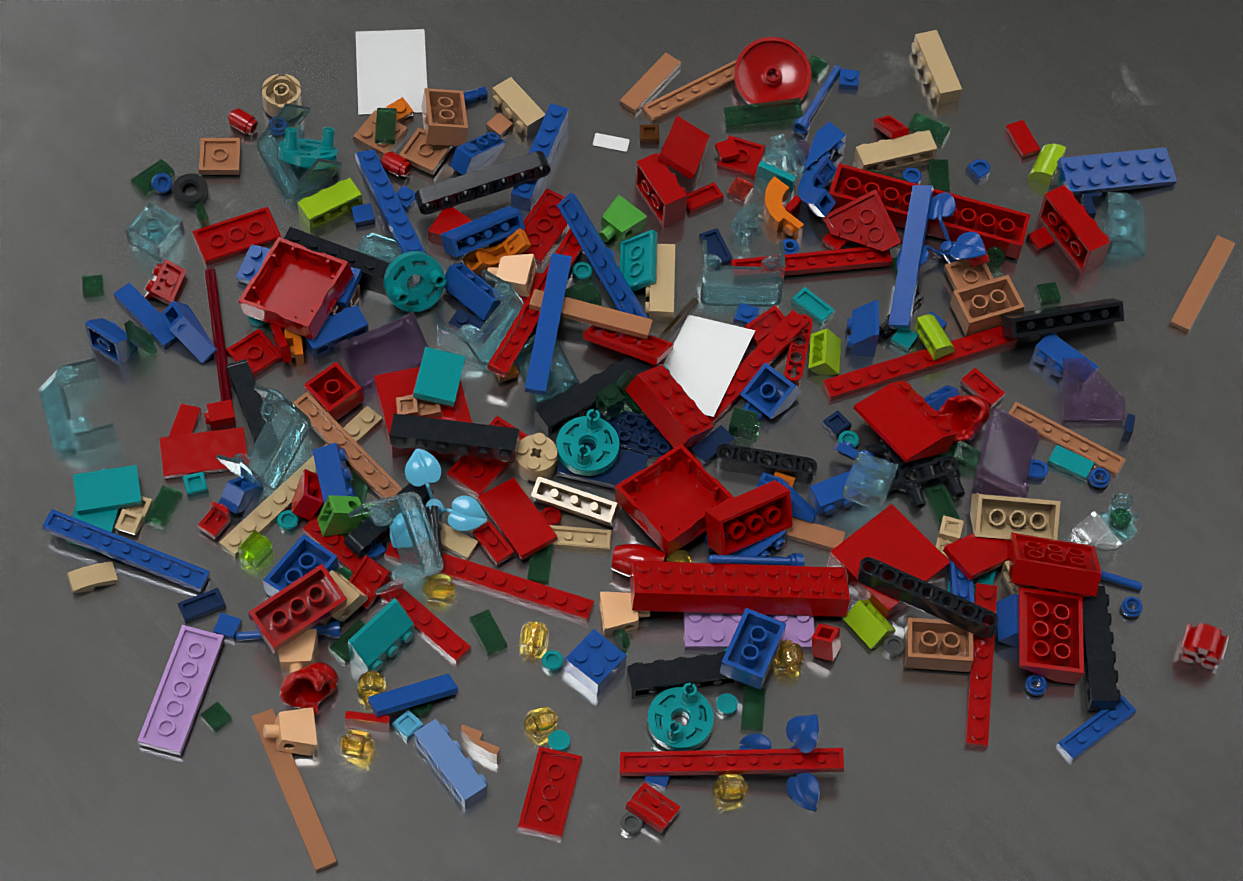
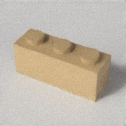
(517, 106)

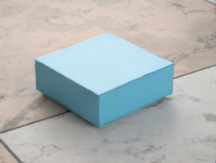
(407, 725)

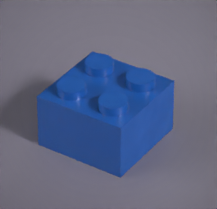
(595, 662)

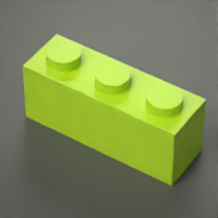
(329, 203)

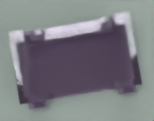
(382, 350)
(1005, 456)

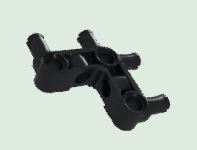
(923, 475)

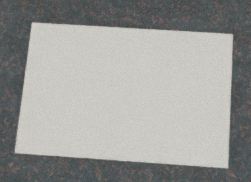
(389, 68)
(707, 359)

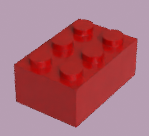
(660, 190)

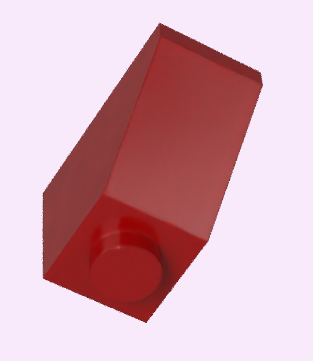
(307, 496)

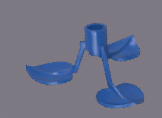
(968, 244)
(804, 732)

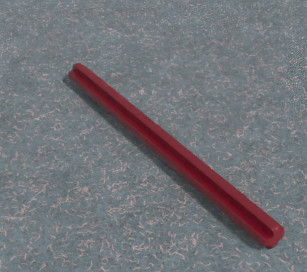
(218, 334)

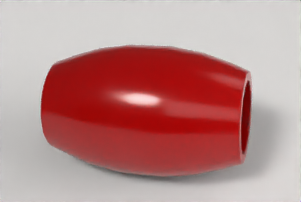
(626, 553)

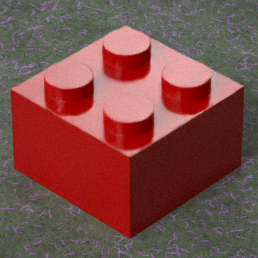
(335, 391)

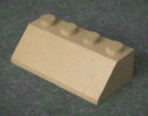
(1000, 515)

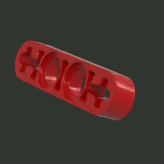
(801, 350)

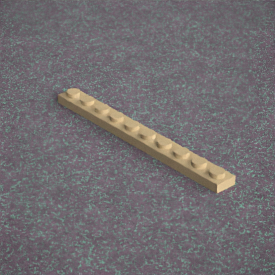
(281, 498)

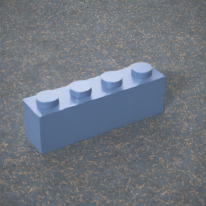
(450, 763)

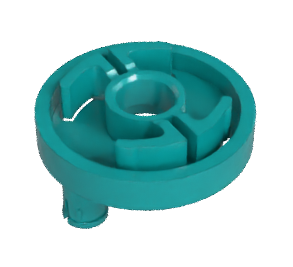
(306, 151)
(430, 277)
(590, 430)
(687, 704)

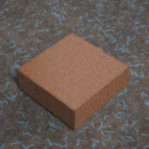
(499, 124)

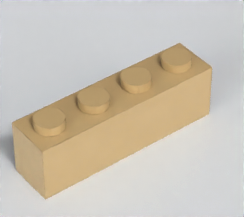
(936, 67)
(896, 152)
(662, 292)
(575, 501)

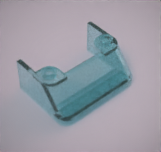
(293, 181)
(742, 284)
(482, 343)
(70, 434)
(276, 444)
(411, 536)

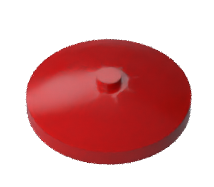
(772, 71)

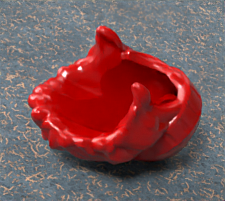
(965, 415)
(309, 686)

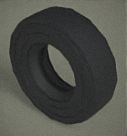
(190, 179)

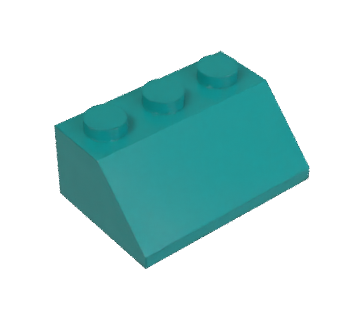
(381, 637)

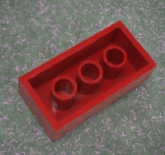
(1074, 228)
(669, 407)
(748, 518)
(297, 608)

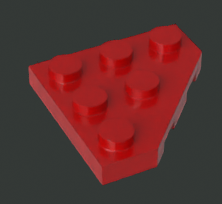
(864, 223)

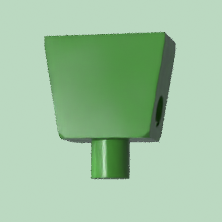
(622, 221)
(335, 517)

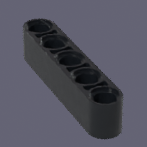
(248, 398)
(758, 456)
(368, 535)

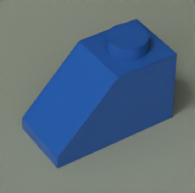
(239, 494)

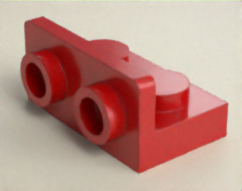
(165, 282)

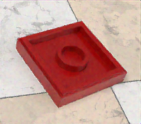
(750, 157)
(257, 350)

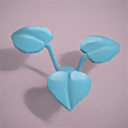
(465, 512)

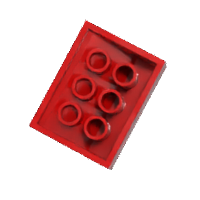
(906, 422)
(1054, 565)
(1051, 634)

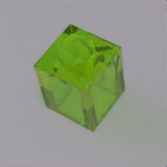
(255, 550)

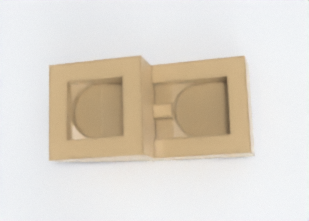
(133, 517)
(949, 532)
(88, 577)

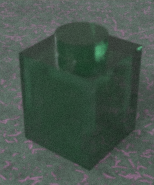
(610, 401)
(744, 424)

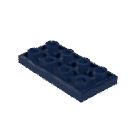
(639, 434)
(624, 467)

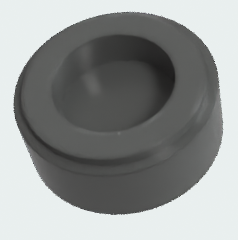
(893, 646)
(630, 824)

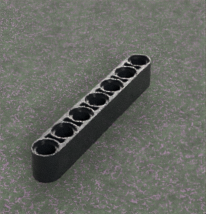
(482, 182)
(937, 597)

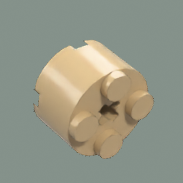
(278, 91)
(536, 457)

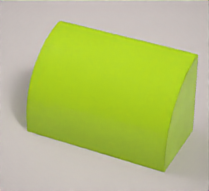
(1046, 164)
(933, 336)
(825, 353)
(869, 623)

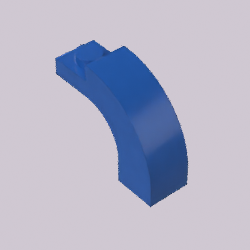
(813, 185)

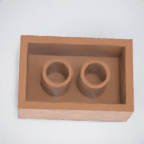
(444, 117)
(982, 304)
(937, 645)

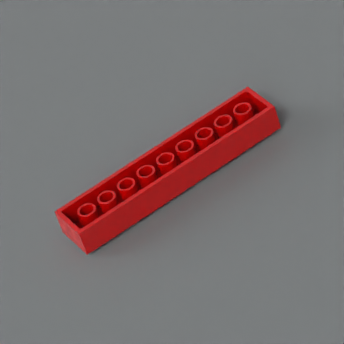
(993, 223)
(738, 587)

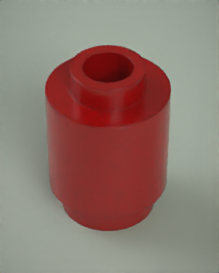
(242, 121)
(396, 164)

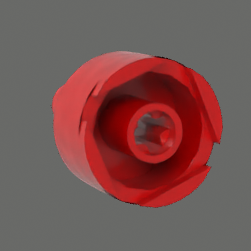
(1203, 645)

